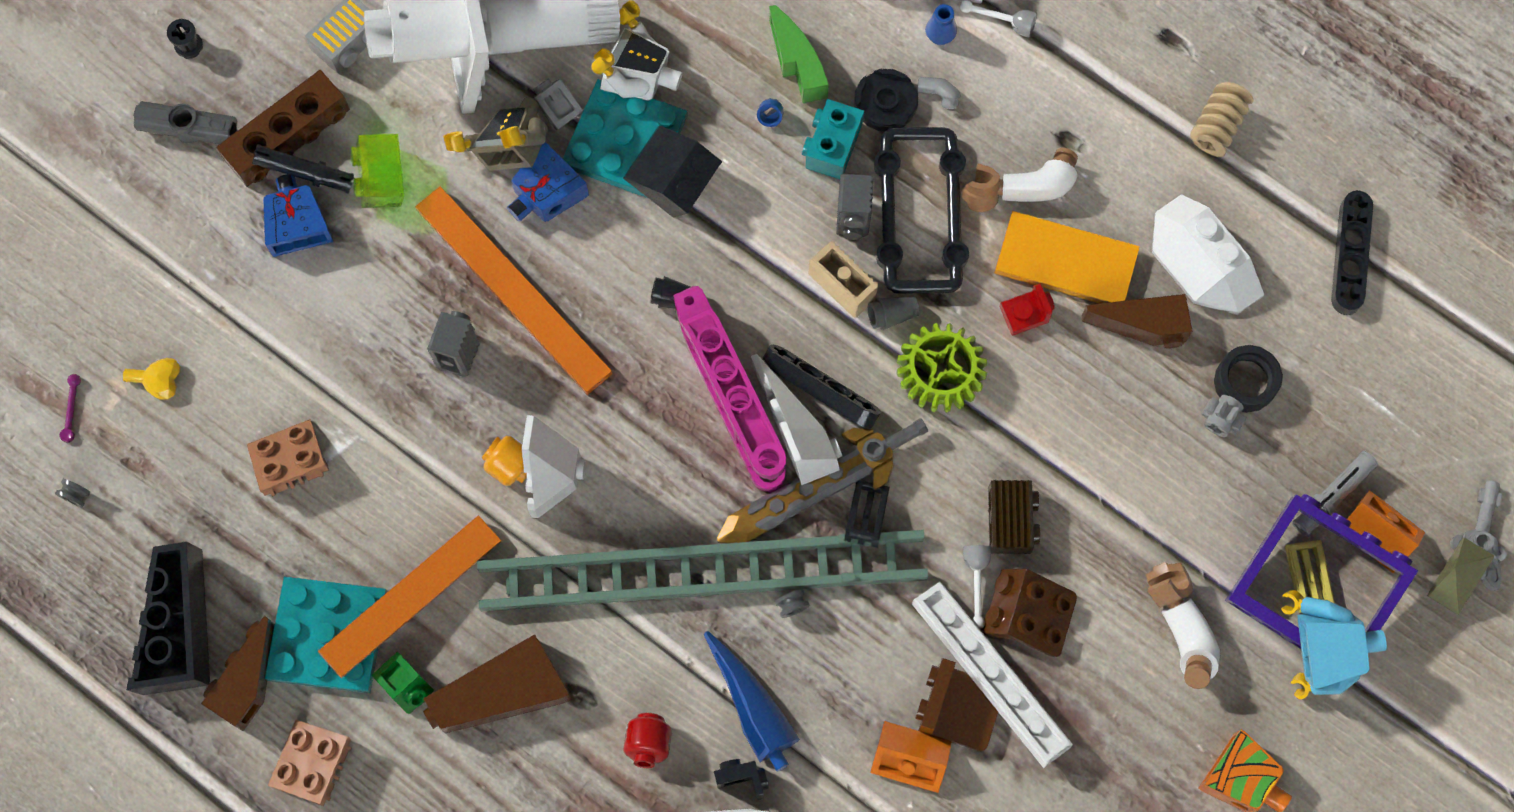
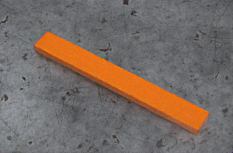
(514, 290)

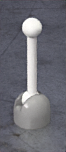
(1022, 22)
(977, 558)

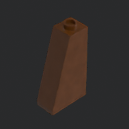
(501, 688)

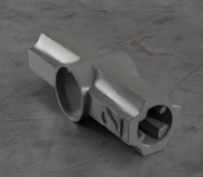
(168, 119)

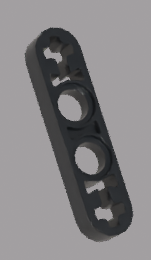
(1347, 251)
(821, 386)

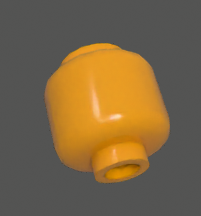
(505, 461)

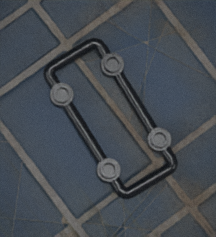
(889, 253)

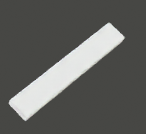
(992, 674)

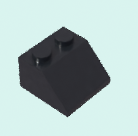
(672, 171)

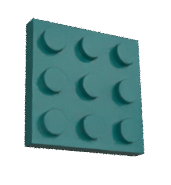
(614, 134)
(306, 620)

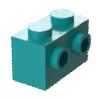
(833, 139)

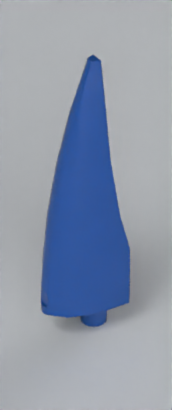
(759, 715)

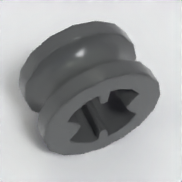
(72, 492)
(792, 603)

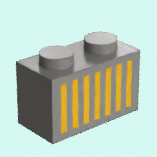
(340, 35)

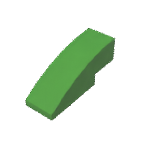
(797, 57)

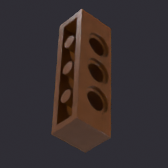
(287, 112)

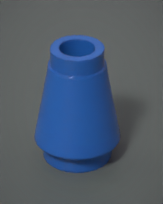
(942, 25)

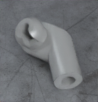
(941, 87)

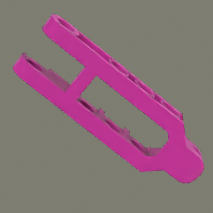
(731, 389)

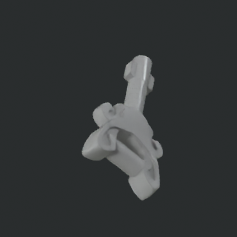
(1480, 536)

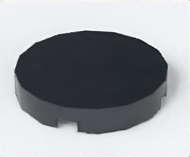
(887, 99)

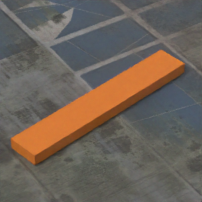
(409, 597)

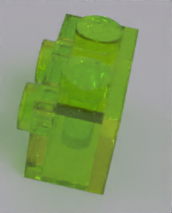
(379, 171)

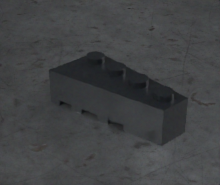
(173, 624)

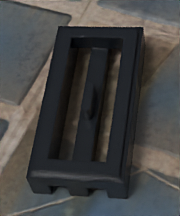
(862, 534)

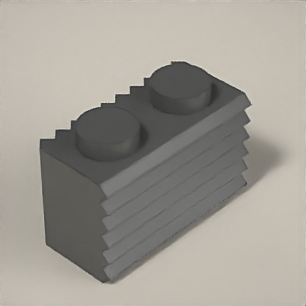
(854, 206)
(453, 343)

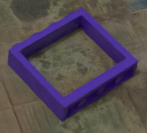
(1339, 526)

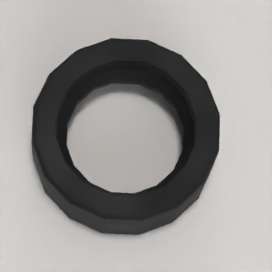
(1260, 357)

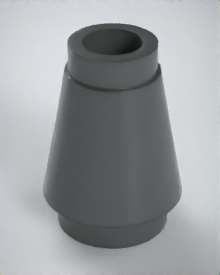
(892, 311)

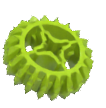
(953, 374)

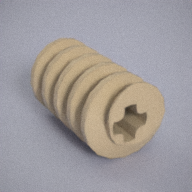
(1221, 118)

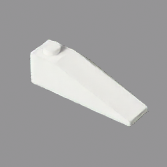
(802, 434)
(550, 465)

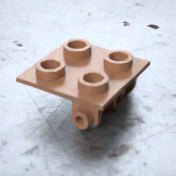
(287, 457)
(310, 762)

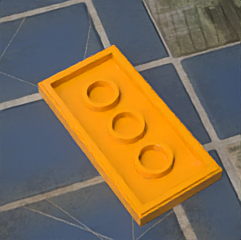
(1066, 259)

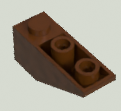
(243, 683)

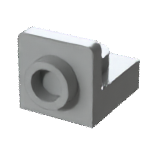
(556, 102)

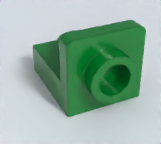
(402, 683)

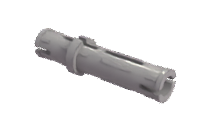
(1338, 491)

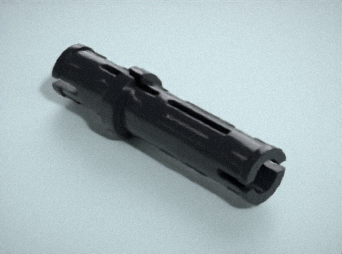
(302, 168)

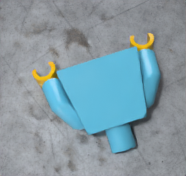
(1331, 646)

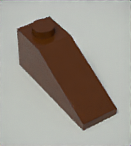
(1147, 320)

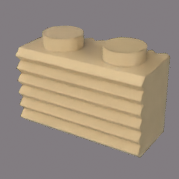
(843, 279)

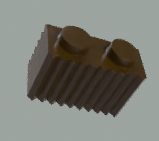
(1011, 517)

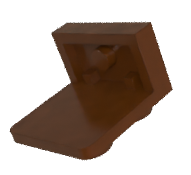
(1030, 611)
(956, 708)

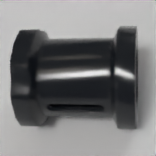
(178, 39)

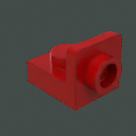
(1028, 310)

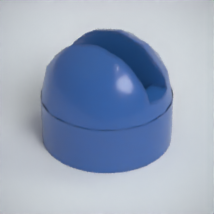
(774, 117)

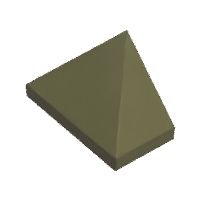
(1460, 575)

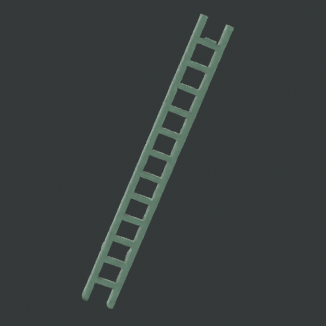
(687, 590)

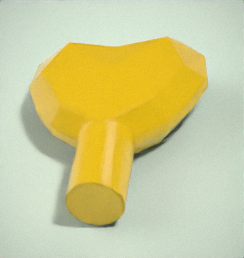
(156, 378)

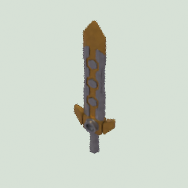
(867, 455)

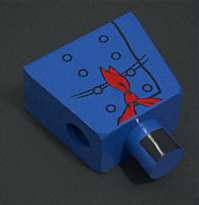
(546, 187)
(293, 219)

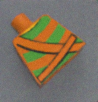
(1246, 776)

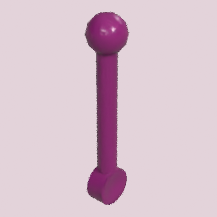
(67, 434)

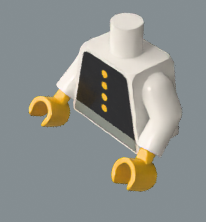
(636, 61)

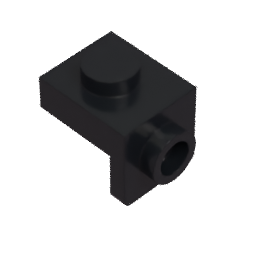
(734, 772)

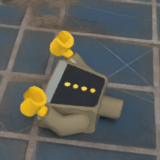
(508, 139)

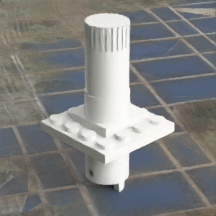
(479, 28)

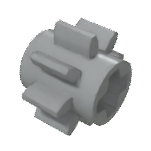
(1224, 415)

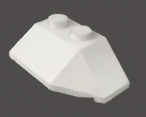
(1204, 257)

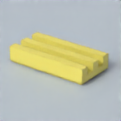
(1308, 571)

